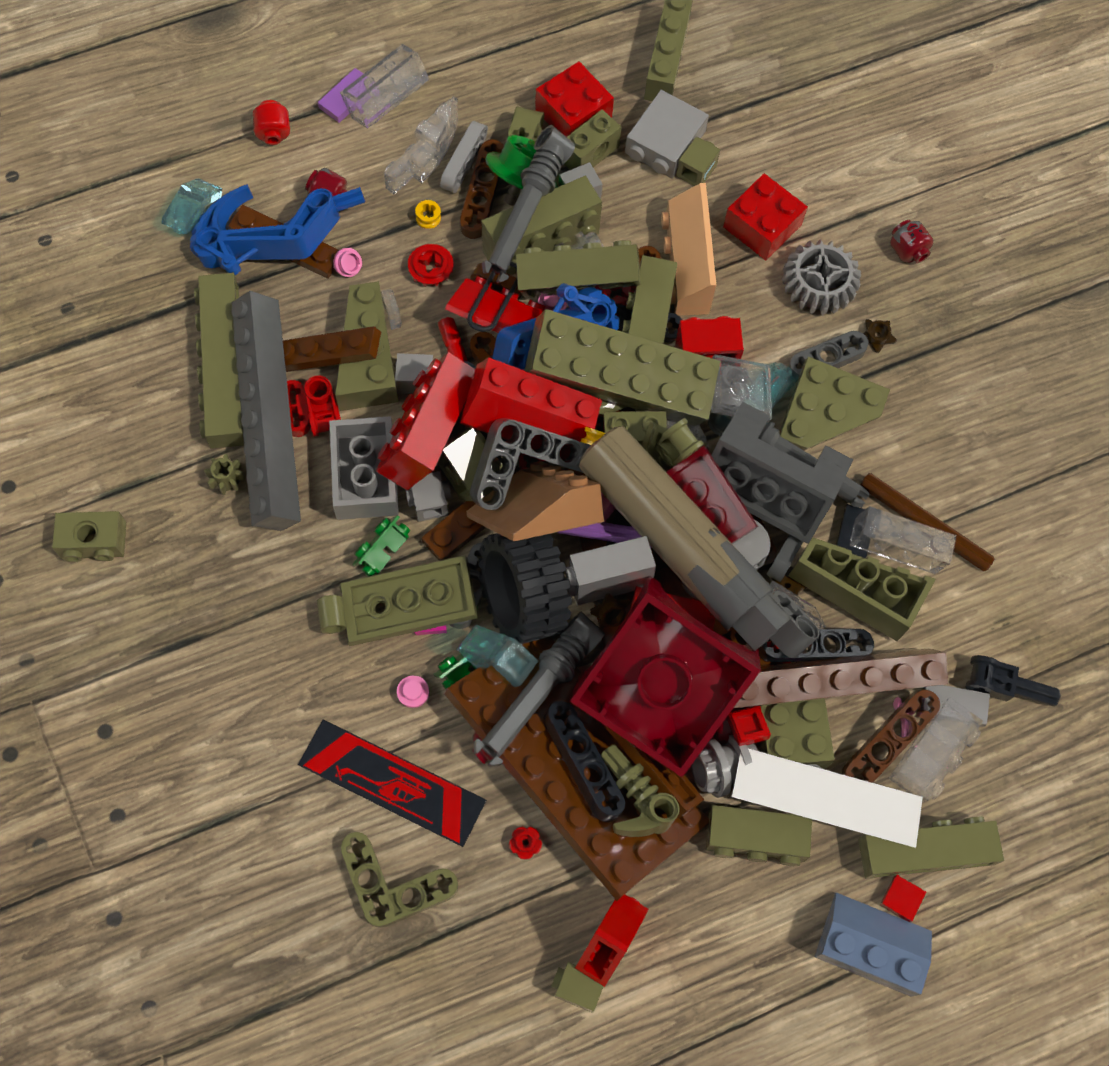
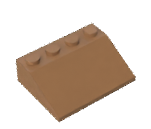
(542, 503)

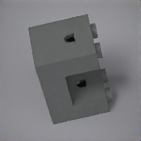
(775, 483)

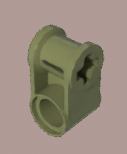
(526, 123)
(677, 443)

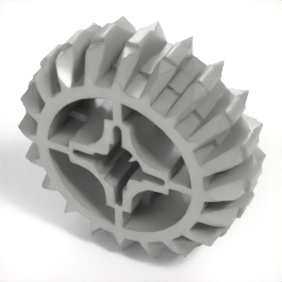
(830, 270)

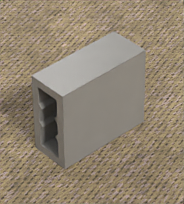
(665, 133)
(610, 570)

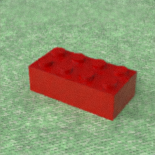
(426, 421)

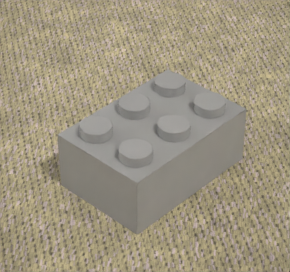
(356, 485)

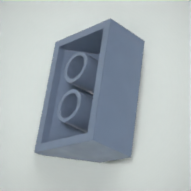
(876, 945)

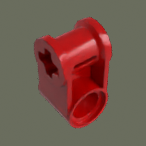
(320, 408)

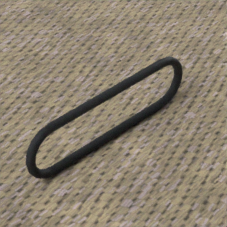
(471, 313)

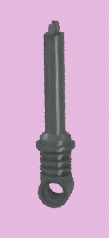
(537, 180)
(770, 435)
(555, 668)

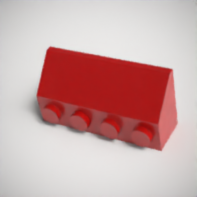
(514, 313)
(521, 396)

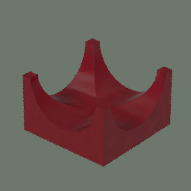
(665, 680)

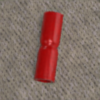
(452, 338)

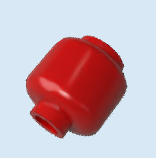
(271, 122)

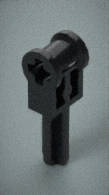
(1003, 682)

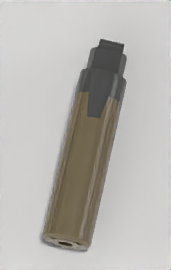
(694, 546)

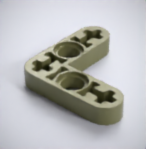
(392, 897)

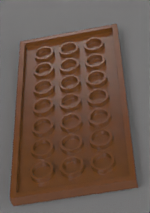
(542, 773)

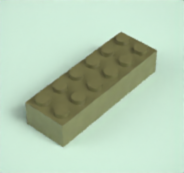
(622, 367)

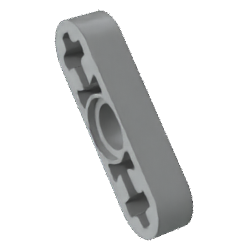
(463, 156)

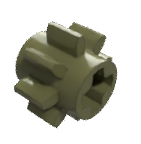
(221, 466)

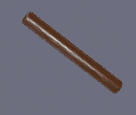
(912, 511)

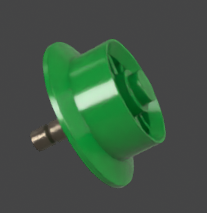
(510, 162)

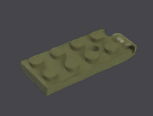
(413, 598)

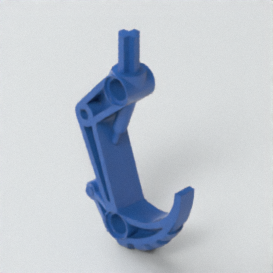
(293, 240)
(514, 341)

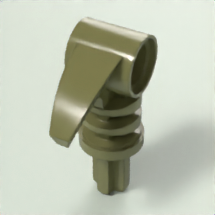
(645, 795)

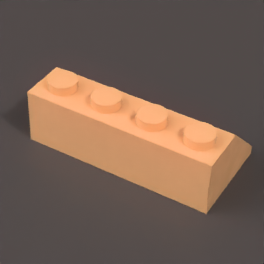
(691, 247)

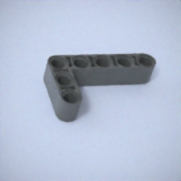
(510, 452)

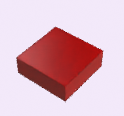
(748, 726)
(903, 898)

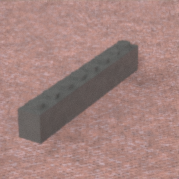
(265, 412)

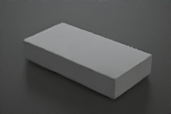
(972, 700)

